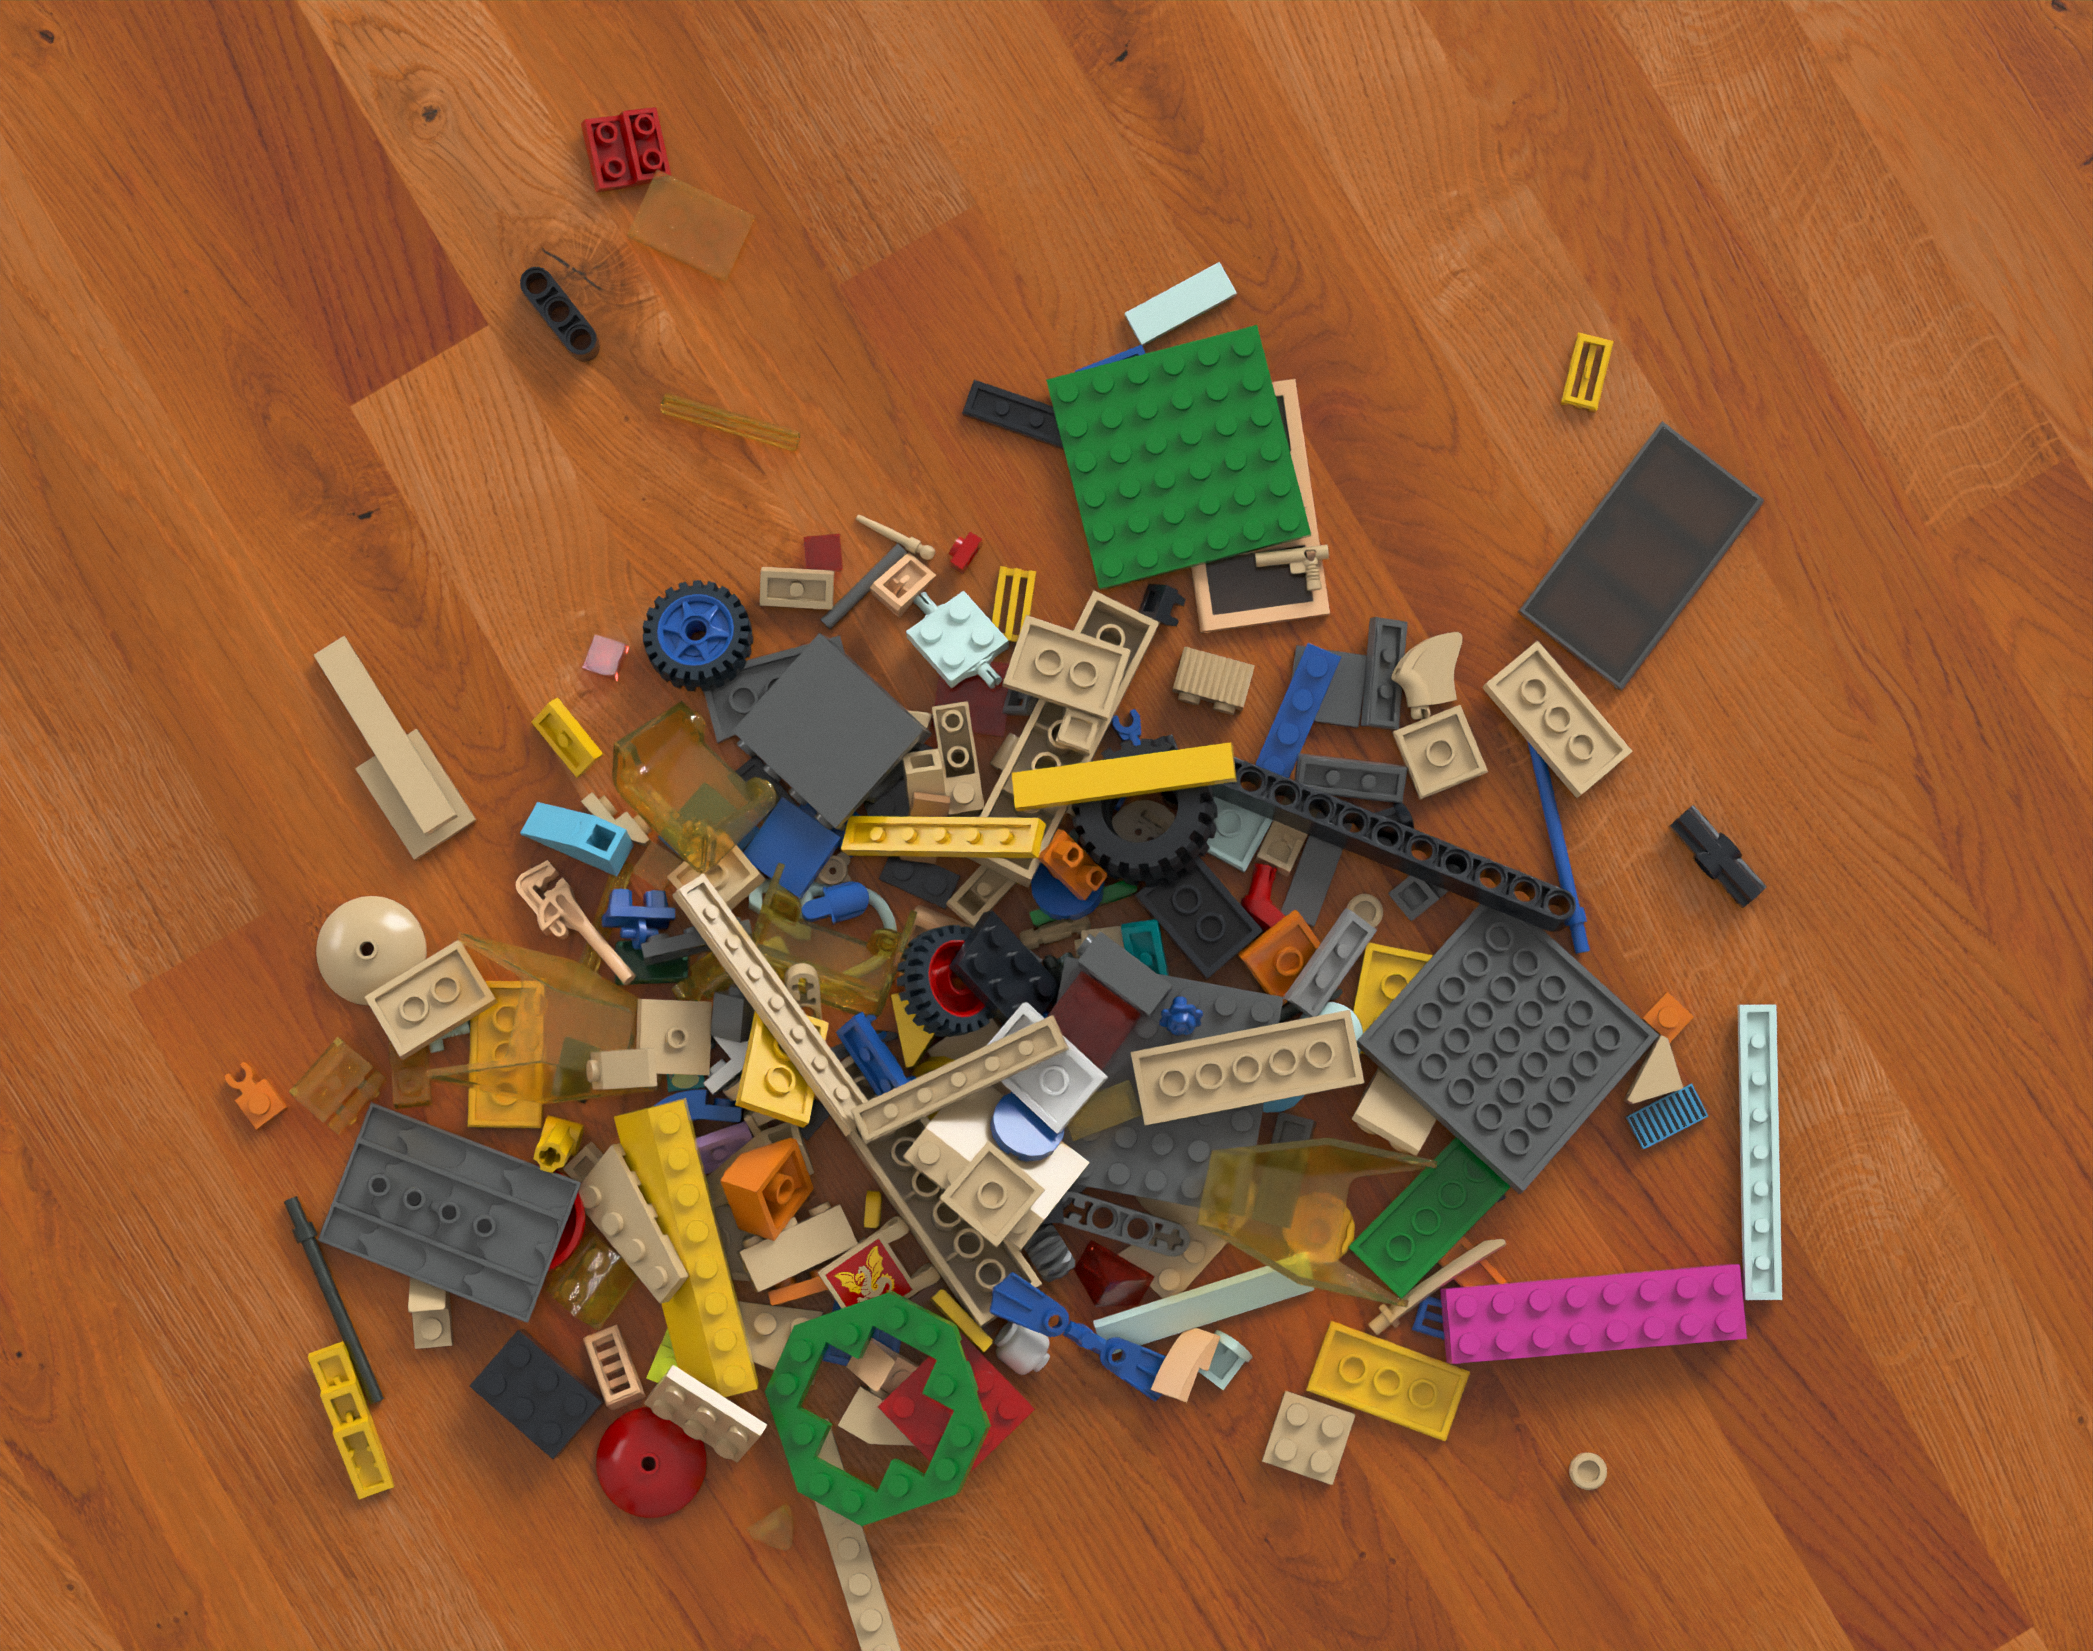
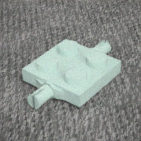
(957, 639)

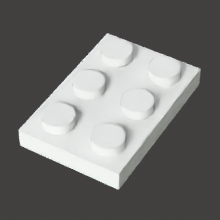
(1056, 1086)

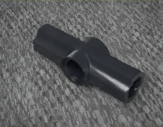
(1717, 856)

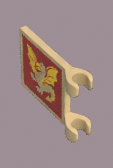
(874, 1269)

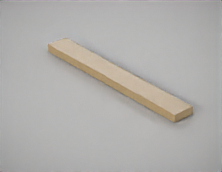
(771, 1000)

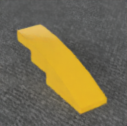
(351, 1420)

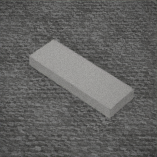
(1330, 963)

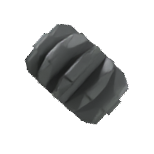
(1049, 1253)

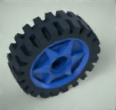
(695, 610)

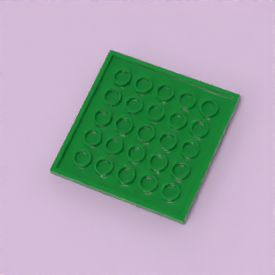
(1178, 457)

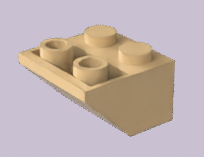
(1393, 1114)

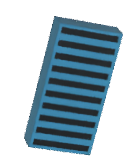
(1666, 1116)

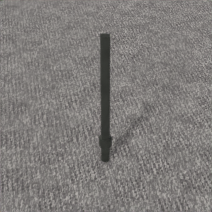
(305, 1234)

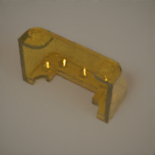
(687, 788)

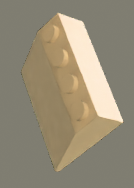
(959, 1135)

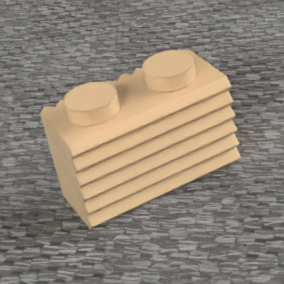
(1212, 680)

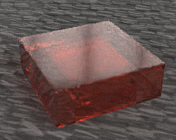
(823, 552)

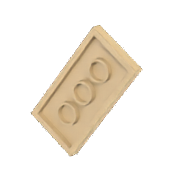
(1557, 719)

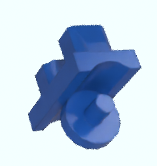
(637, 921)

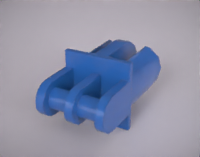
(839, 903)

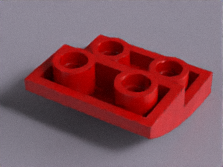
(625, 149)

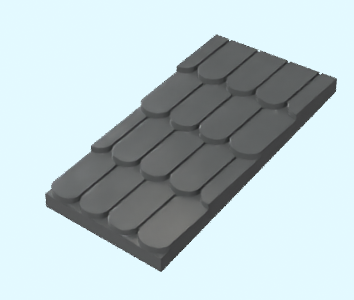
(449, 1212)

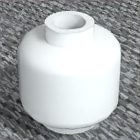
(1022, 1348)

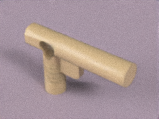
(1297, 561)

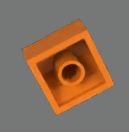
(767, 1187)

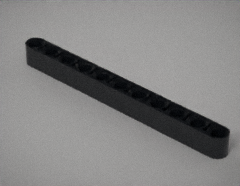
(1404, 841)

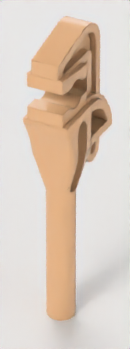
(562, 912)

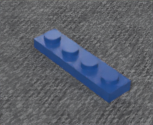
(1298, 710)

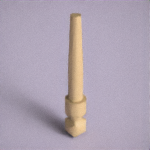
(911, 544)

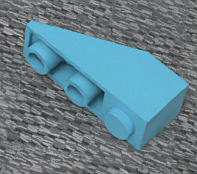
(579, 836)

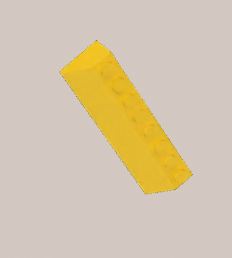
(704, 1311)

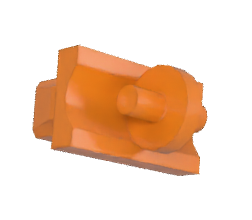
(1072, 865)

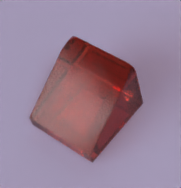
(606, 657)

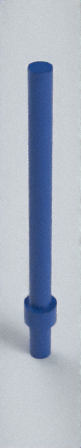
(1559, 849)

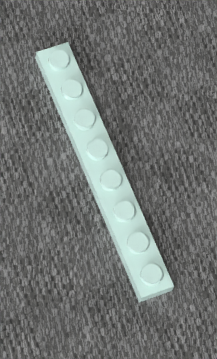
(1759, 1152)

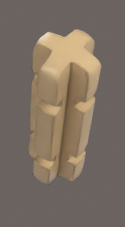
(1053, 932)

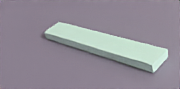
(1199, 1306)

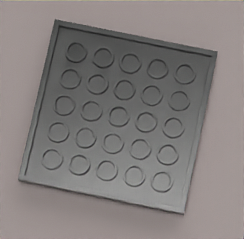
(1507, 1042)
(1173, 1156)

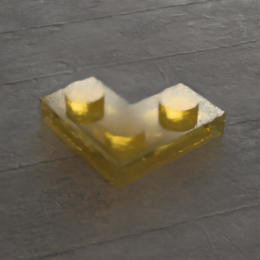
(1105, 1110)

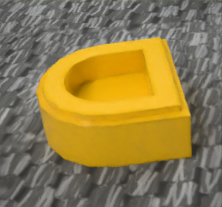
(873, 1209)

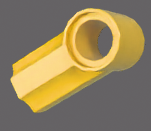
(557, 1142)

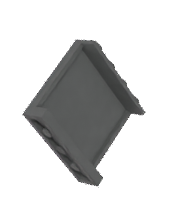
(829, 732)

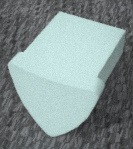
(1226, 1360)

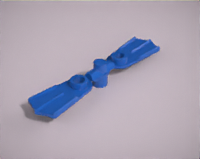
(1031, 1308)

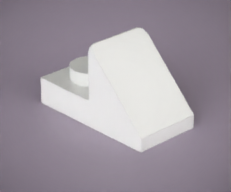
(723, 1073)

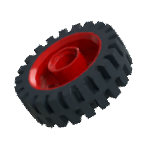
(934, 990)

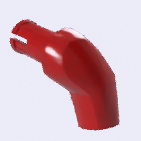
(1258, 900)

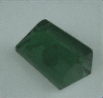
(664, 972)

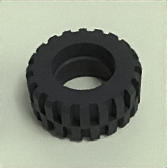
(1153, 858)

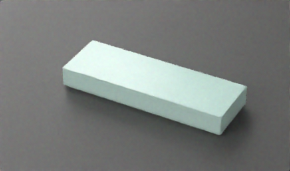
(1180, 304)

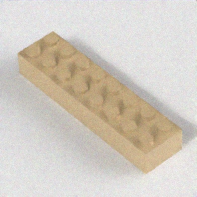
(1036, 747)
(954, 1247)

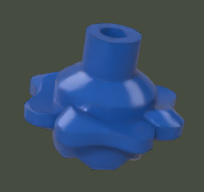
(1181, 1017)

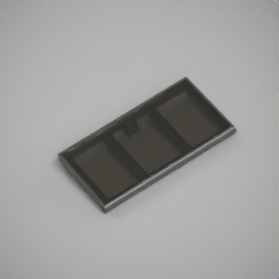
(1641, 556)

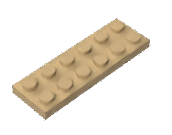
(1247, 1067)

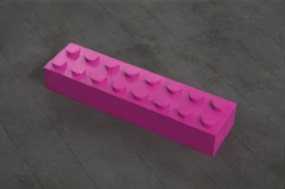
(1593, 1313)

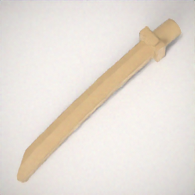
(1392, 1313)

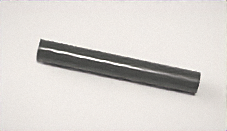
(850, 599)

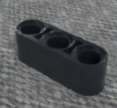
(553, 298)

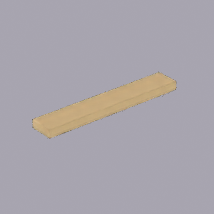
(385, 736)
(959, 1079)

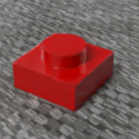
(964, 551)

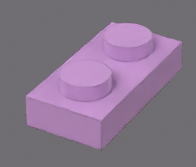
(722, 1144)

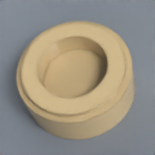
(1367, 908)
(1587, 1471)

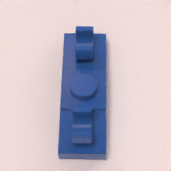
(872, 1054)

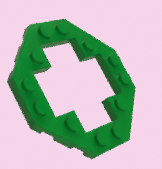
(805, 1433)

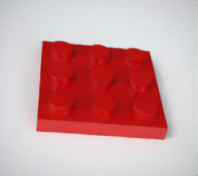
(925, 1419)

